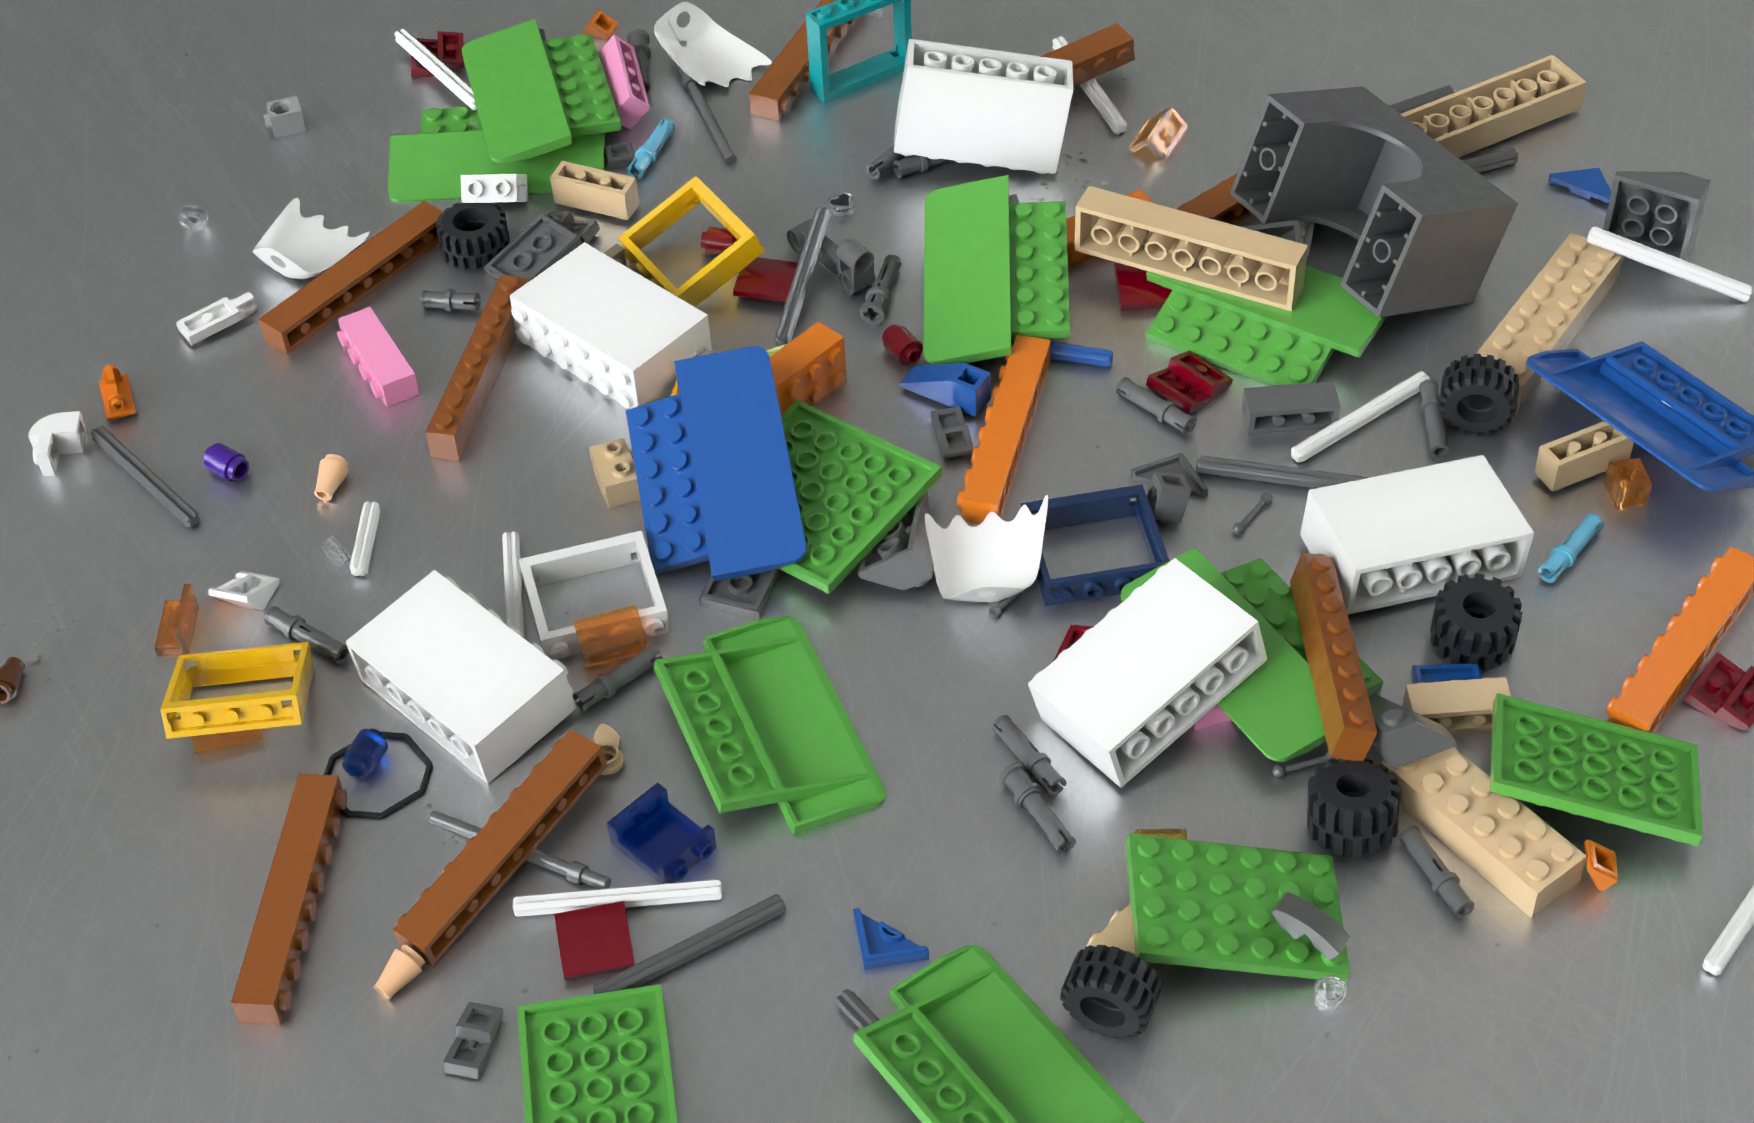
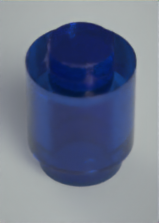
(364, 753)

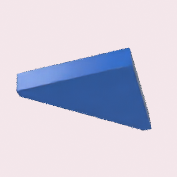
(1583, 183)
(884, 945)

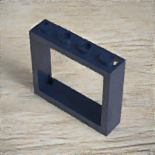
(1093, 508)

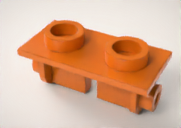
(116, 393)

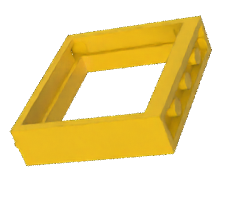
(715, 273)
(237, 712)

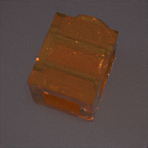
(1627, 483)

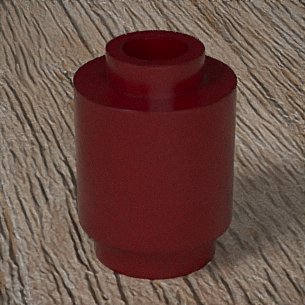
(716, 240)
(902, 344)

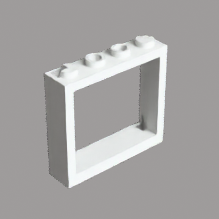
(585, 560)

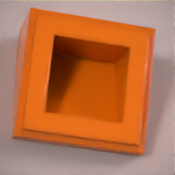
(601, 26)
(1601, 865)

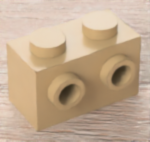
(615, 472)

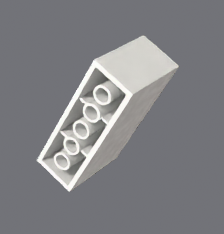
(983, 106)
(608, 325)
(1415, 531)
(1148, 671)
(462, 675)

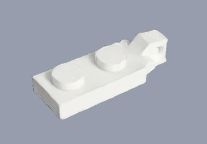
(216, 317)

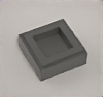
(619, 155)

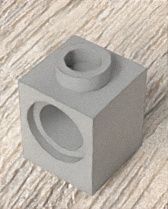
(284, 117)

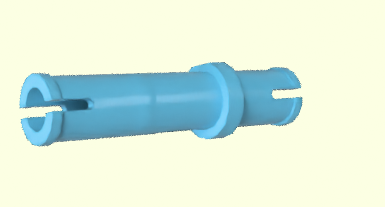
(647, 153)
(1565, 554)

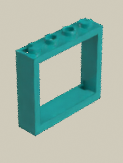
(862, 74)

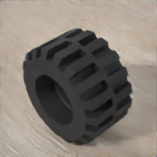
(472, 234)
(1479, 394)
(1111, 991)

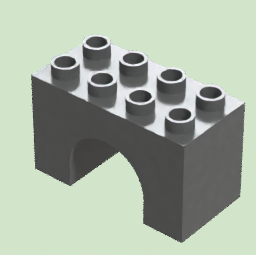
(1363, 168)

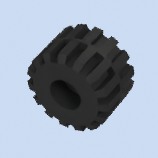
(1476, 621)
(1365, 804)

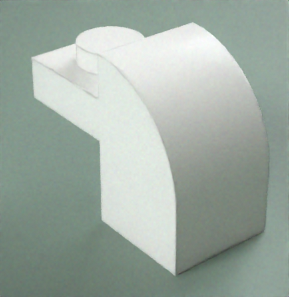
(55, 436)

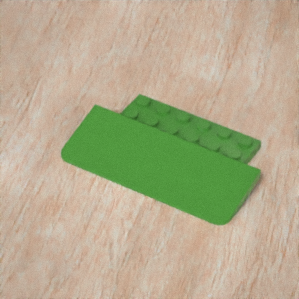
(537, 91)
(454, 145)
(991, 272)
(1260, 338)
(1278, 700)
(770, 725)
(983, 1051)

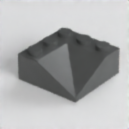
(1658, 209)

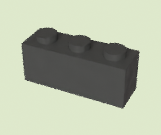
(1290, 407)

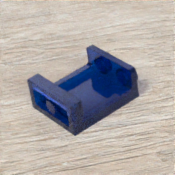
(660, 836)

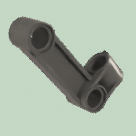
(847, 262)

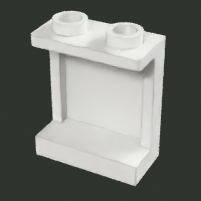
(494, 188)

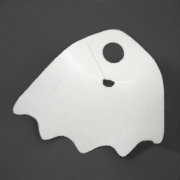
(710, 50)
(302, 245)
(987, 559)

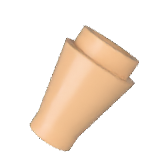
(330, 476)
(399, 971)

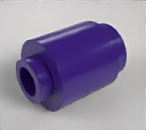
(226, 462)

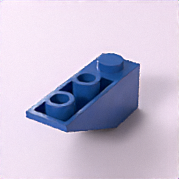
(951, 385)

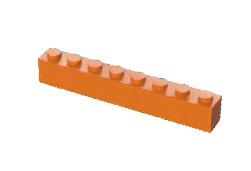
(1005, 430)
(1686, 644)

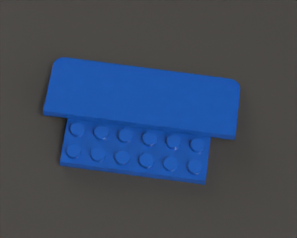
(1696, 436)
(718, 469)

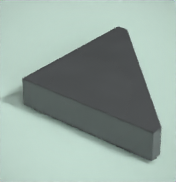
(1176, 465)

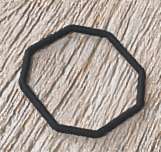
(375, 815)

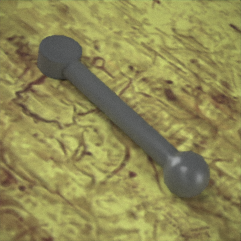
(1265, 500)
(995, 611)
(1279, 770)

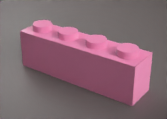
(624, 80)
(377, 357)

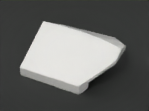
(247, 590)

